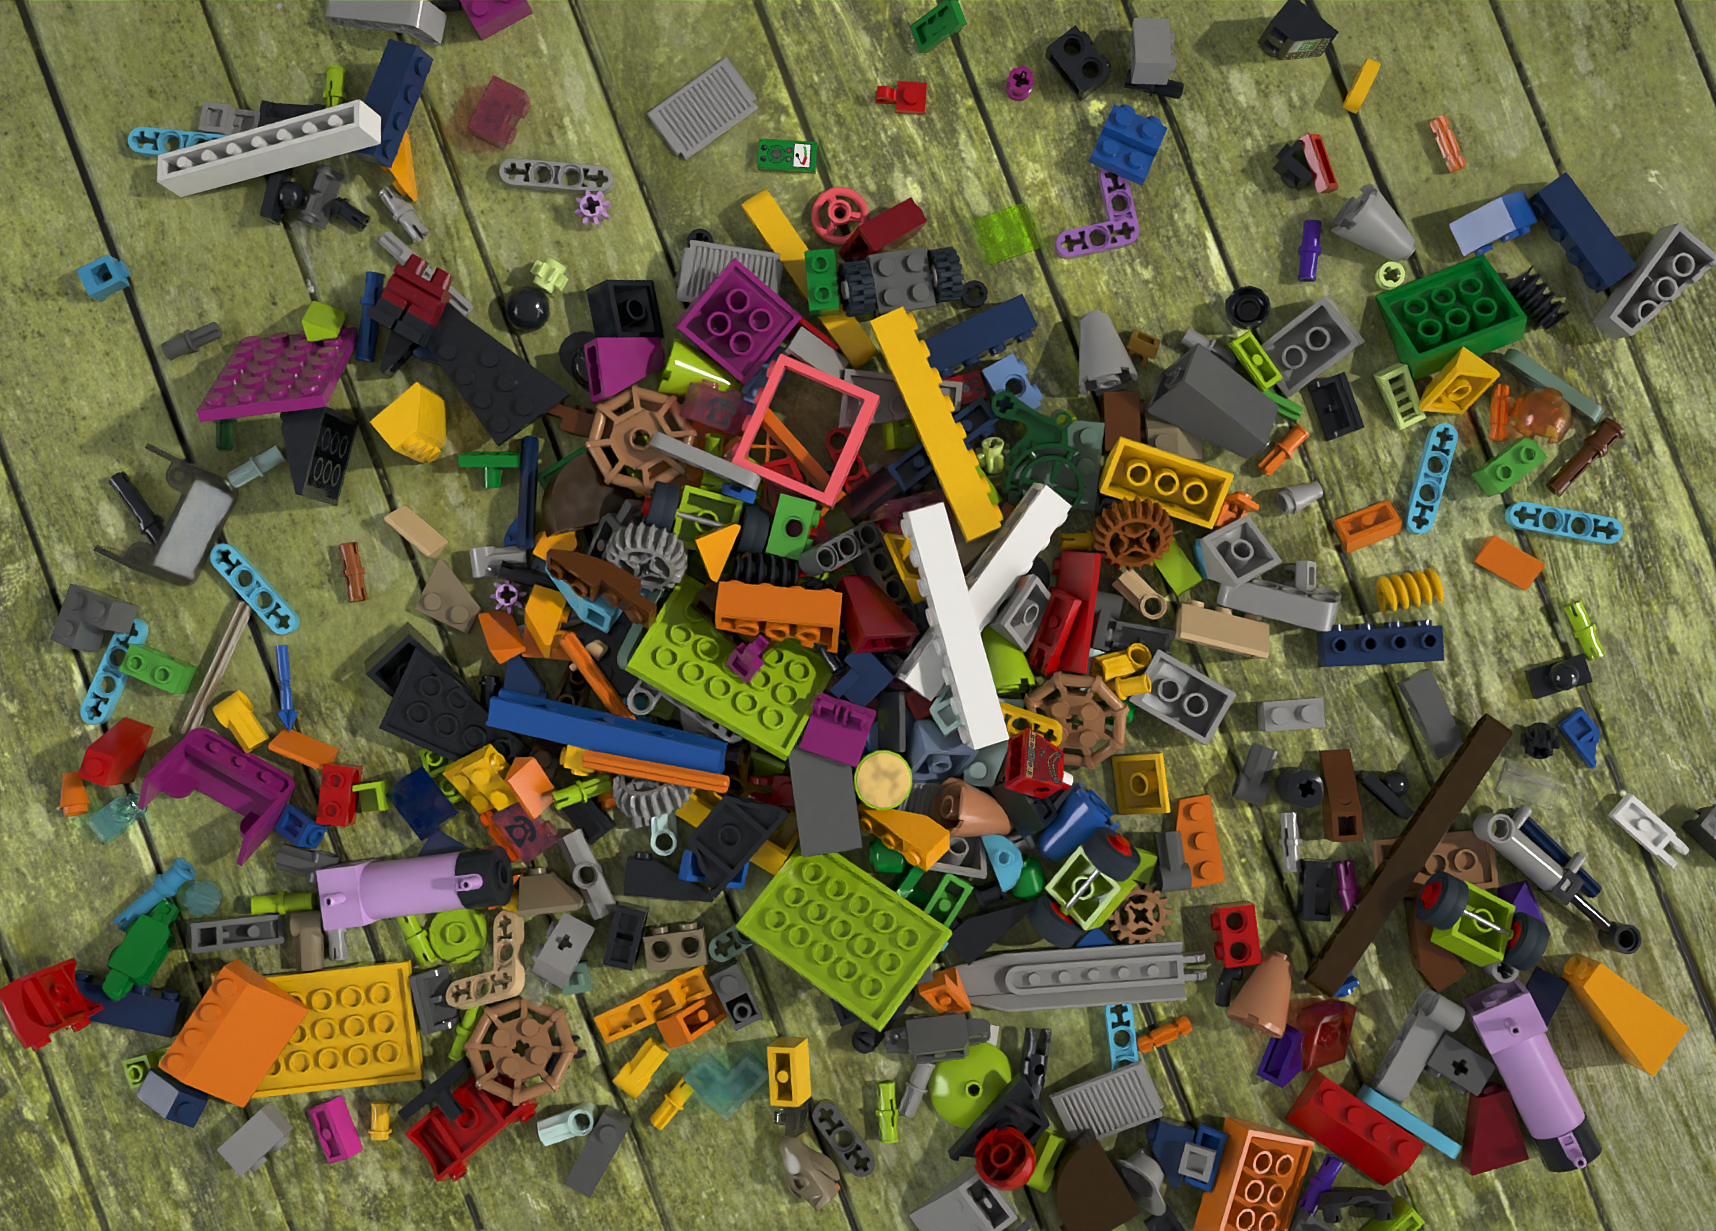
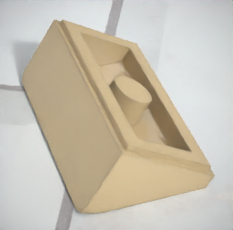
(416, 531)

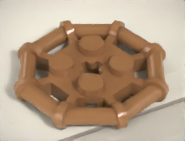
(624, 432)
(1088, 710)
(512, 1065)

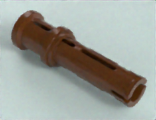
(1594, 447)

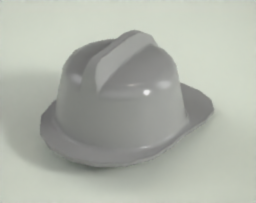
(1143, 1179)

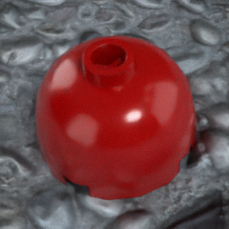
(1005, 1159)

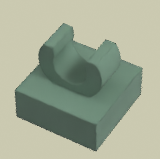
(579, 981)

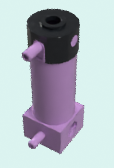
(378, 889)
(1518, 1044)

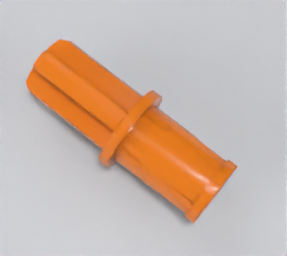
(1283, 450)

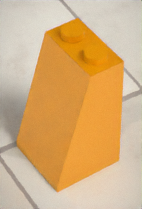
(1629, 1019)

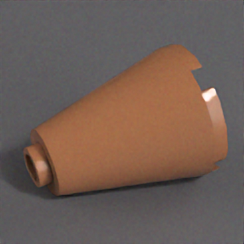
(969, 811)
(1265, 996)

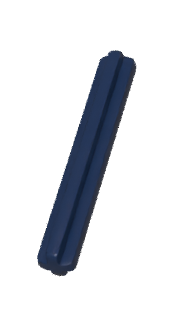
(527, 493)
(1557, 853)

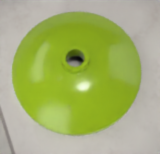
(950, 1082)

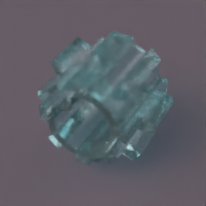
(202, 898)

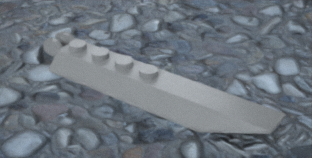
(1080, 977)

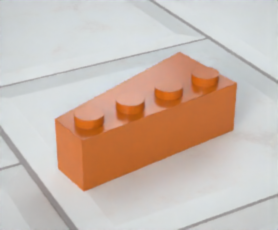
(780, 612)

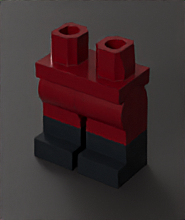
(411, 302)

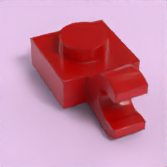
(908, 97)

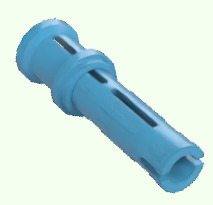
(164, 886)

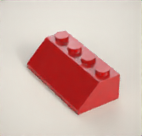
(1078, 576)
(1354, 1129)

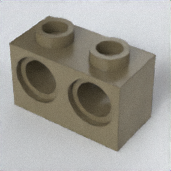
(678, 955)

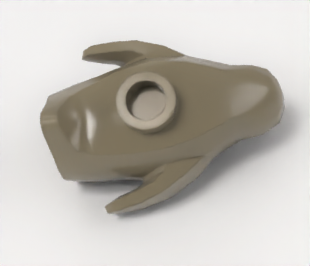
(808, 1172)

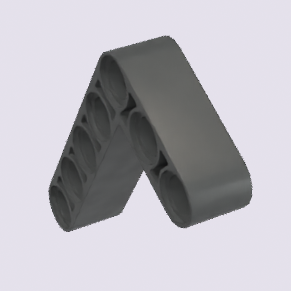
(869, 556)

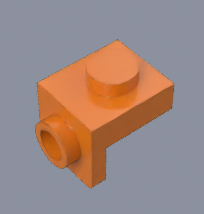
(1235, 507)

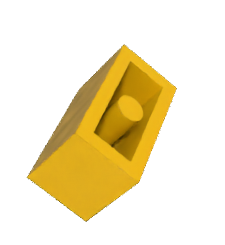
(789, 1071)

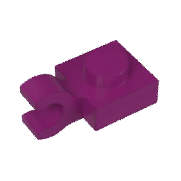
(746, 659)

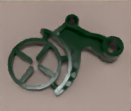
(1041, 433)

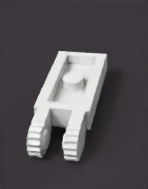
(1647, 829)

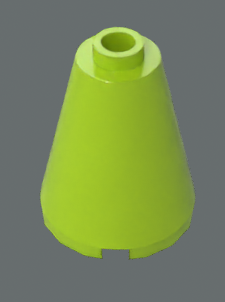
(690, 365)
(1007, 664)

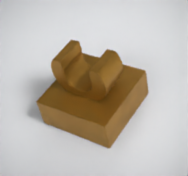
(1142, 344)

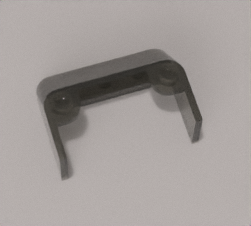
(191, 528)

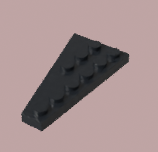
(492, 379)
(443, 715)

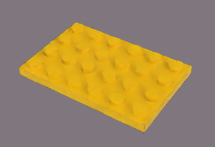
(354, 1034)

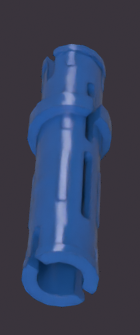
(369, 327)

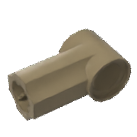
(309, 939)

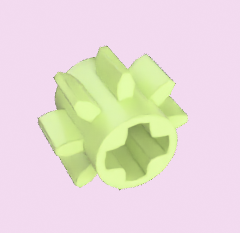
(549, 275)
(992, 454)

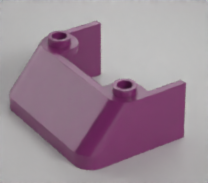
(227, 775)

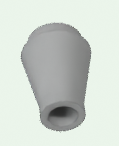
(1297, 497)

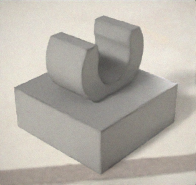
(1304, 575)
(1197, 1161)

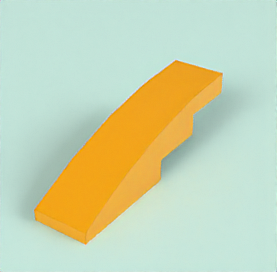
(654, 1004)

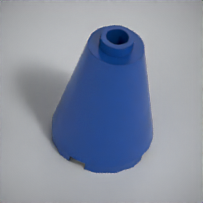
(1075, 824)

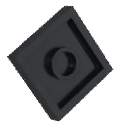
(440, 1094)

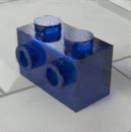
(422, 803)

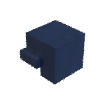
(864, 679)

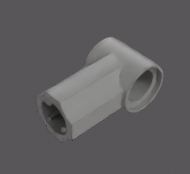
(487, 560)

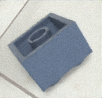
(933, 756)

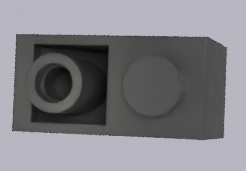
(736, 994)

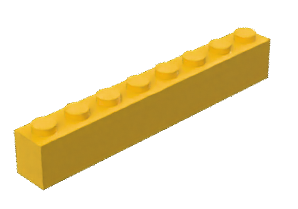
(935, 424)

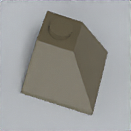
(1170, 437)
(547, 893)

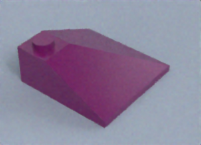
(737, 321)

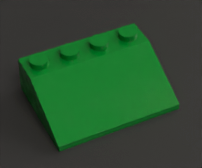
(1448, 311)

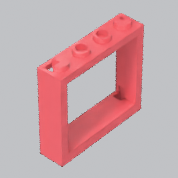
(849, 451)

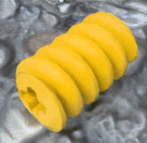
(1408, 587)

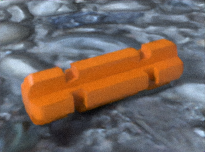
(1447, 143)
(1498, 412)
(496, 835)
(1163, 1034)

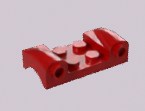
(46, 1004)
(453, 1143)

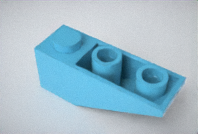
(597, 614)

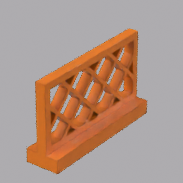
(793, 448)

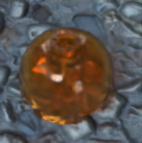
(1541, 414)

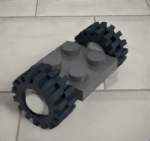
(900, 279)

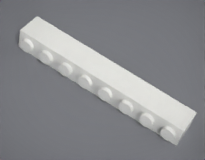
(270, 148)
(992, 579)
(955, 625)

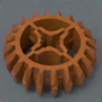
(1132, 542)

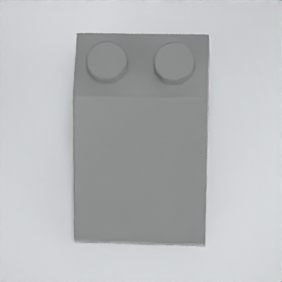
(1311, 344)
(1184, 698)

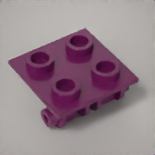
(837, 729)

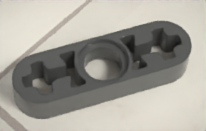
(863, 1150)

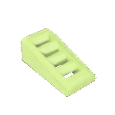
(1386, 390)

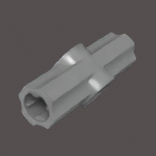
(595, 892)

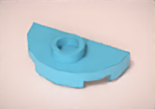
(1005, 859)

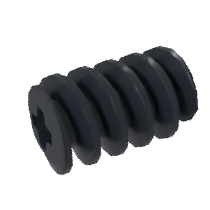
(1536, 301)
(765, 572)
(1311, 787)

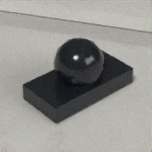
(280, 195)
(1558, 676)
(1388, 790)

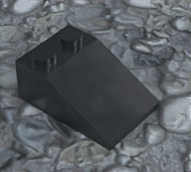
(391, 659)

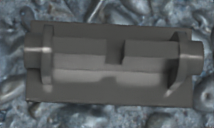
(320, 196)

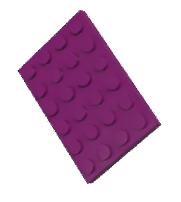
(278, 375)

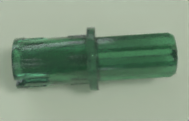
(224, 434)

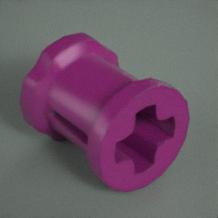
(1014, 76)

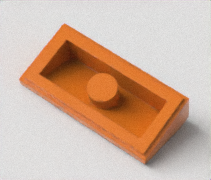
(1368, 526)
(1508, 562)
(501, 635)
(303, 749)
(530, 785)

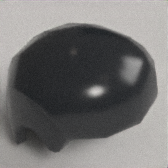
(1247, 307)
(527, 309)

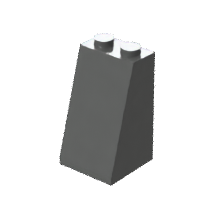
(1214, 403)
(824, 804)

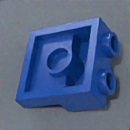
(1128, 143)

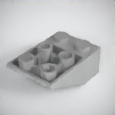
(965, 1206)

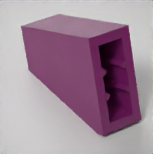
(620, 363)

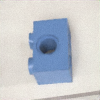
(1010, 370)

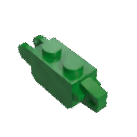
(141, 951)

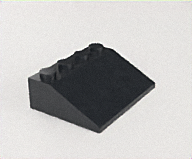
(318, 451)

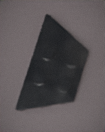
(620, 679)
(732, 837)
(1013, 1107)

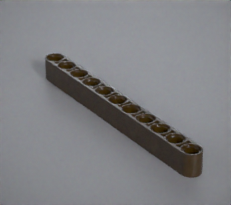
(1408, 855)

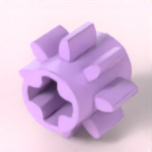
(585, 208)
(514, 601)

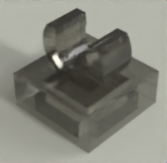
(793, 1118)

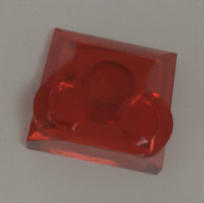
(1325, 1032)

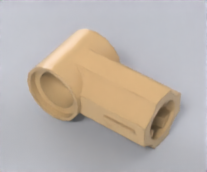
(1136, 592)

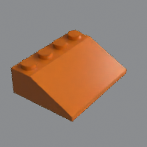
(234, 1035)
(1255, 1179)

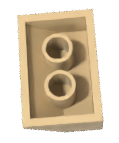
(1221, 630)

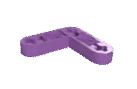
(1115, 221)

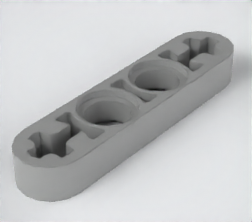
(556, 180)
(705, 461)

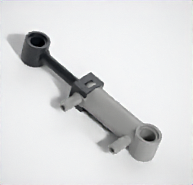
(1554, 882)

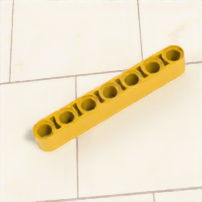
(783, 239)

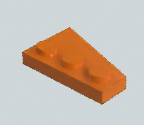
(1199, 840)

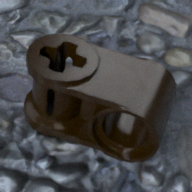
(738, 767)

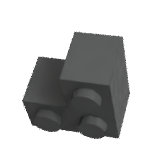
(88, 615)

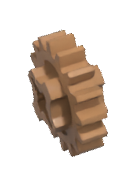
(1145, 904)

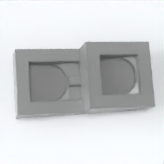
(226, 120)

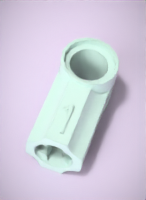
(668, 825)
(566, 1124)

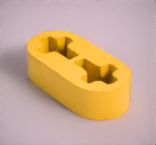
(1361, 85)

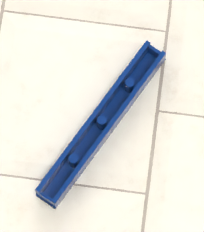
(605, 732)

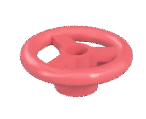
(838, 205)

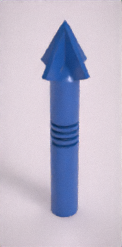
(287, 714)

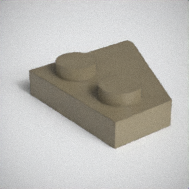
(448, 599)

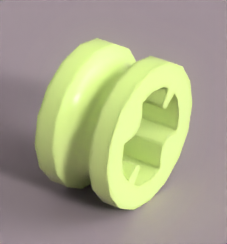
(1390, 266)

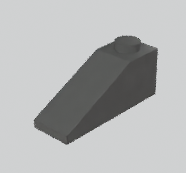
(233, 932)
(598, 1151)

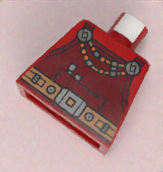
(1035, 766)

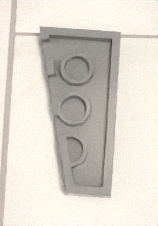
(891, 403)

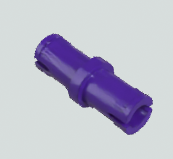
(1309, 250)
(1321, 1183)

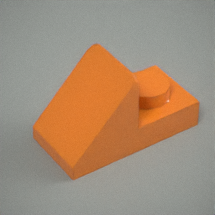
(946, 992)

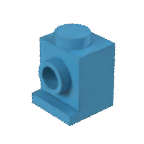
(96, 273)

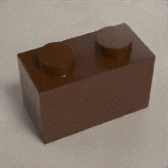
(1121, 417)

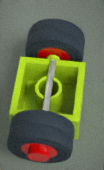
(699, 511)
(1086, 888)
(1479, 924)

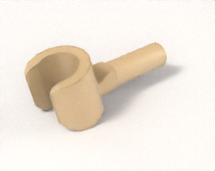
(595, 649)

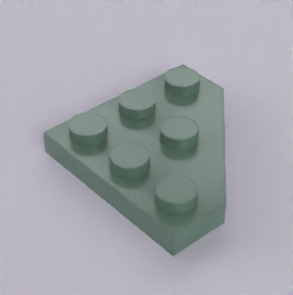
(1084, 437)

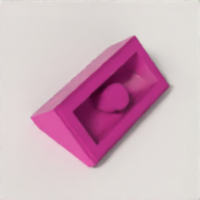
(335, 1129)

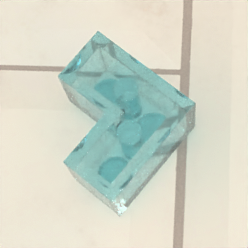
(725, 1088)

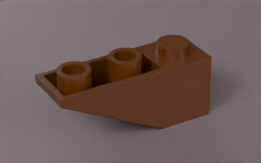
(1341, 800)
(1433, 963)

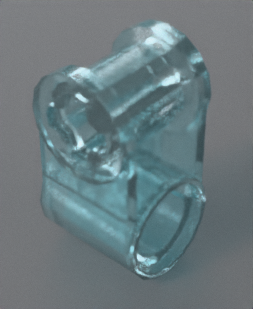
(115, 818)

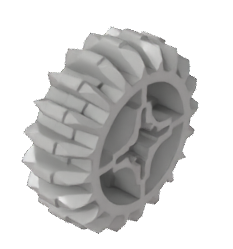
(649, 555)
(647, 797)

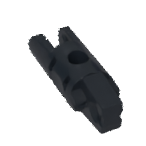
(1034, 1060)

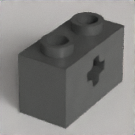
(1471, 1072)

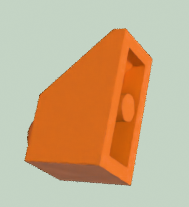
(692, 1020)

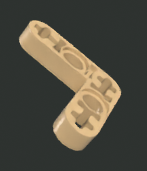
(502, 970)

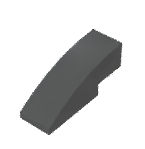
(1430, 713)

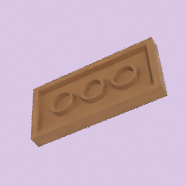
(1457, 854)

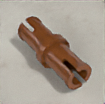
(353, 572)

